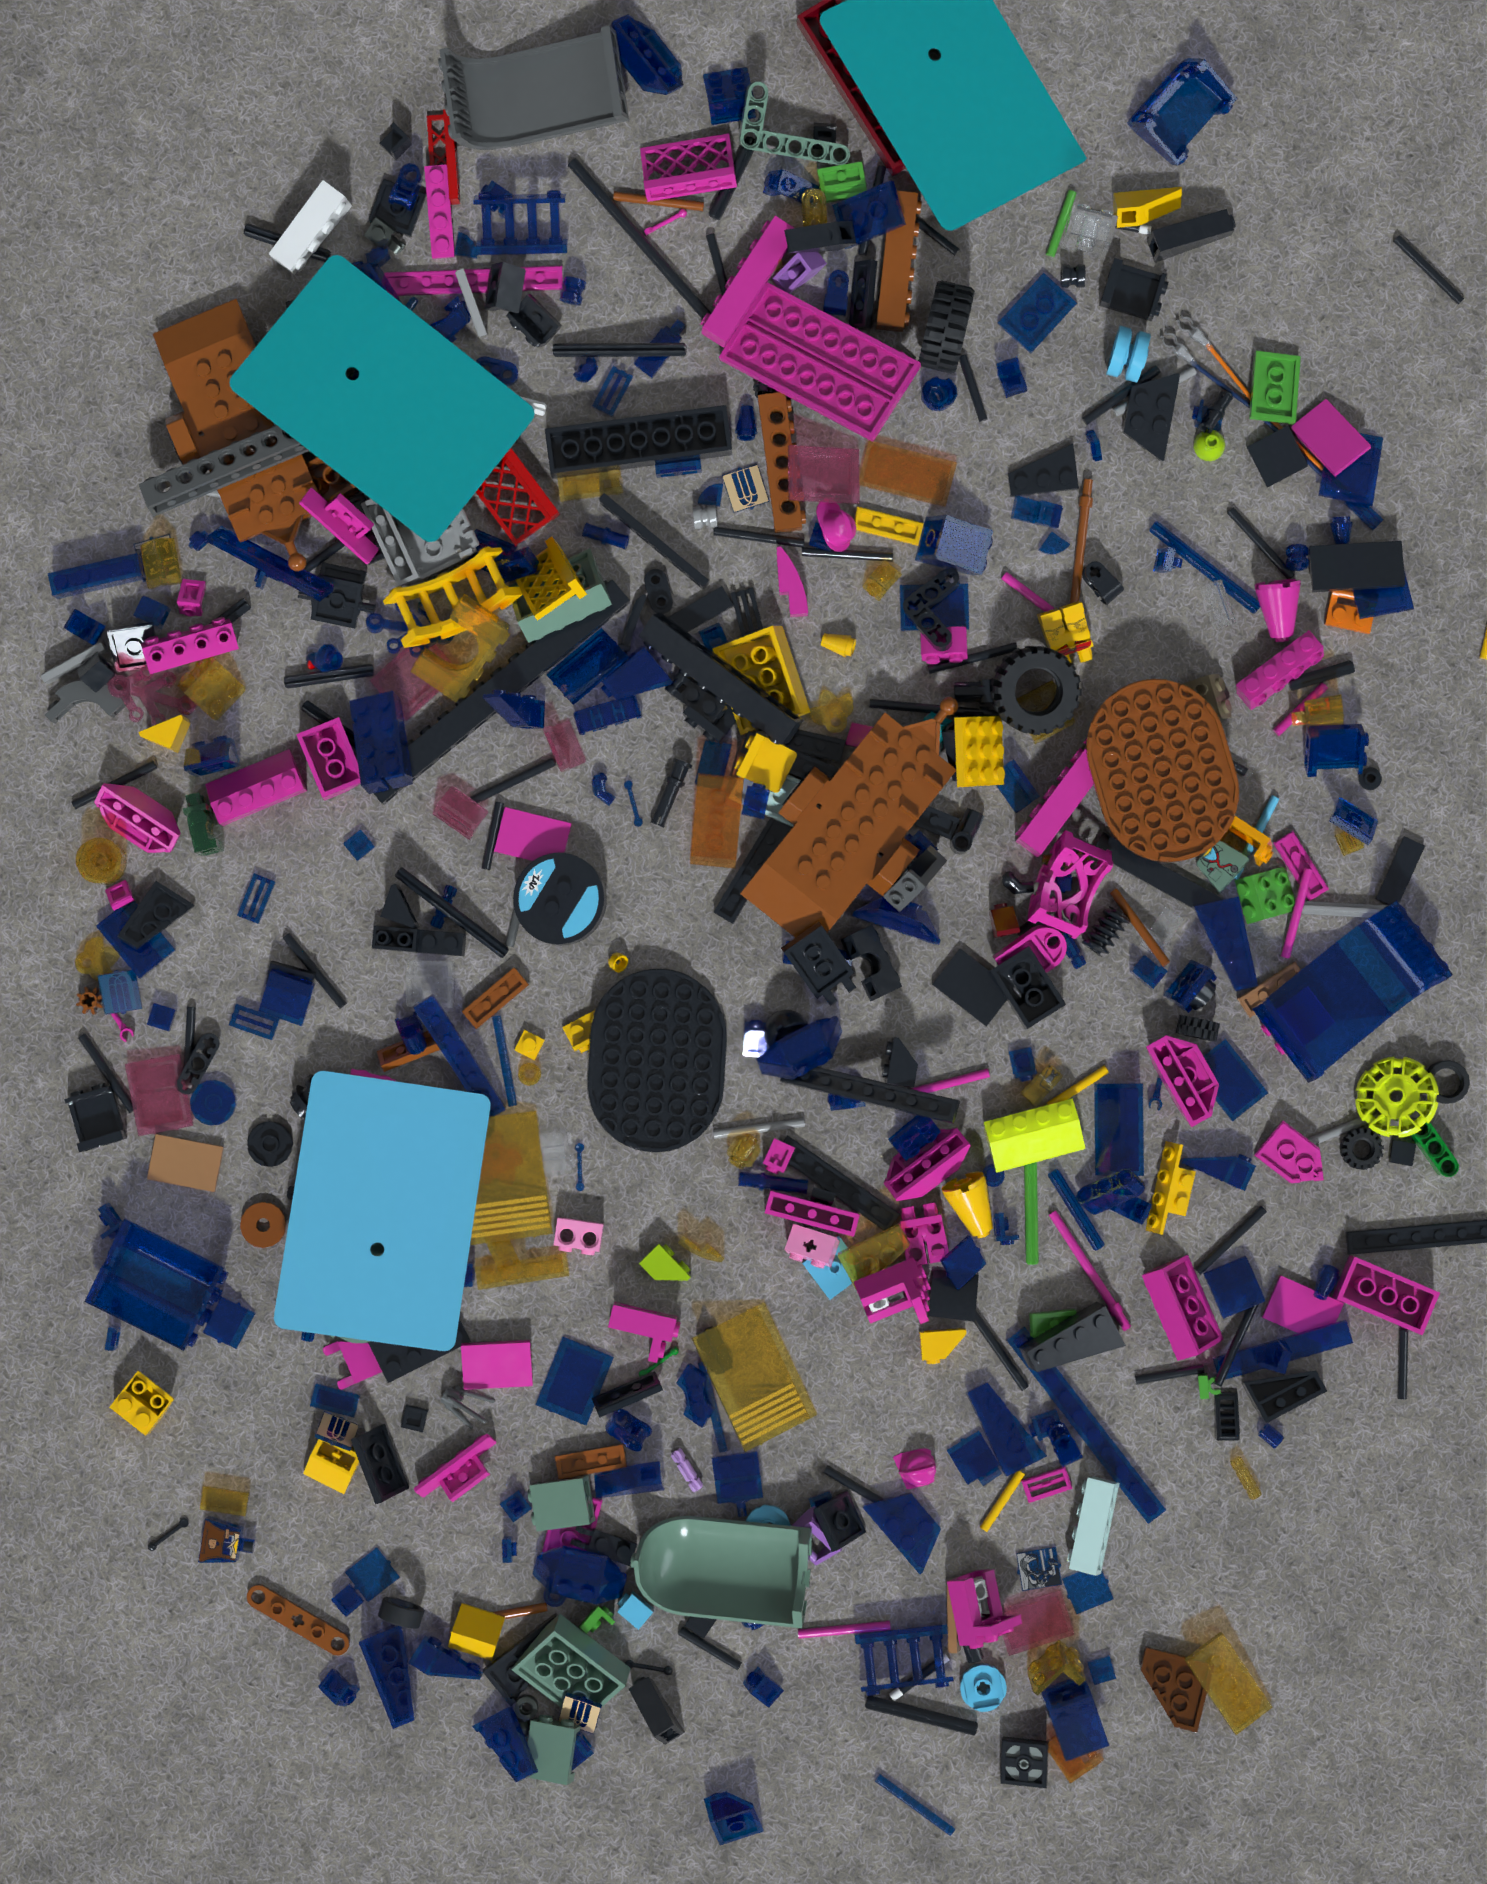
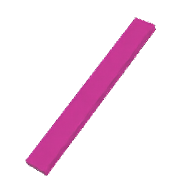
(447, 283)

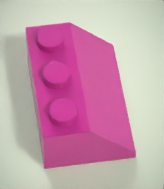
(330, 758)

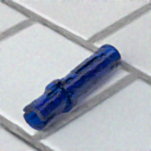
(770, 1182)

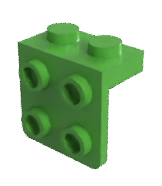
(1265, 895)

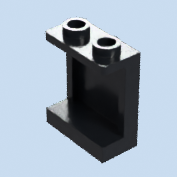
(1133, 291)
(96, 1117)

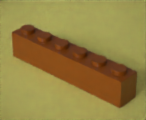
(897, 269)

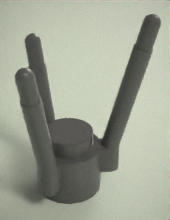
(453, 1400)

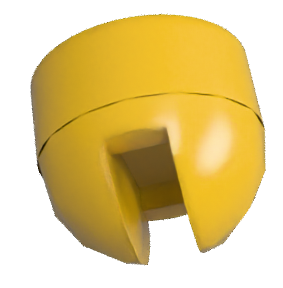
(621, 965)

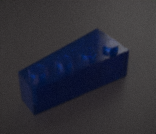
(388, 1663)

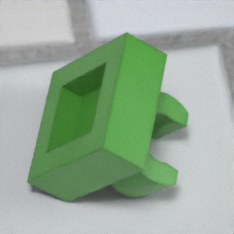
(1205, 1386)

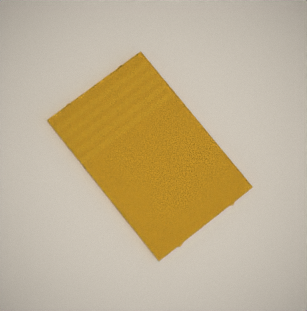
(512, 1182)
(754, 1376)

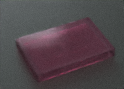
(1043, 1622)

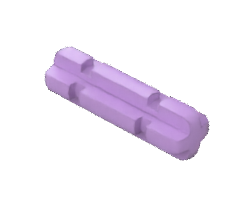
(686, 1470)

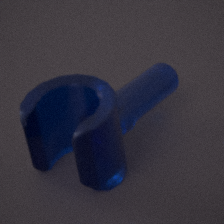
(1156, 1095)

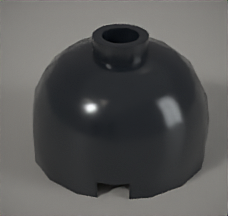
(782, 1024)

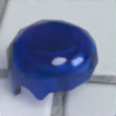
(944, 388)

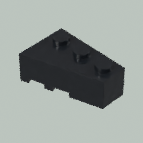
(1283, 1393)

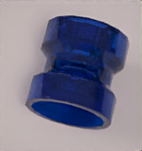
(572, 290)

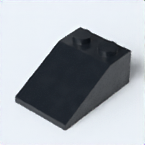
(1027, 988)

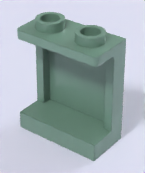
(561, 1503)
(553, 1748)

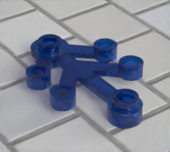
(401, 626)

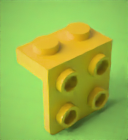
(766, 762)

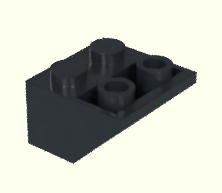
(901, 1065)

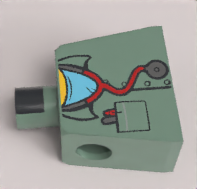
(1221, 865)

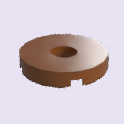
(273, 1215)

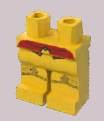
(1073, 637)

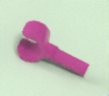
(122, 1026)

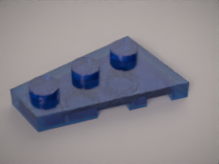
(508, 1742)

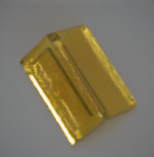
(160, 562)

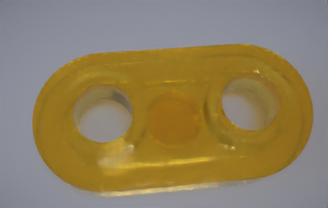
(815, 210)

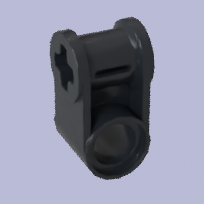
(1103, 583)

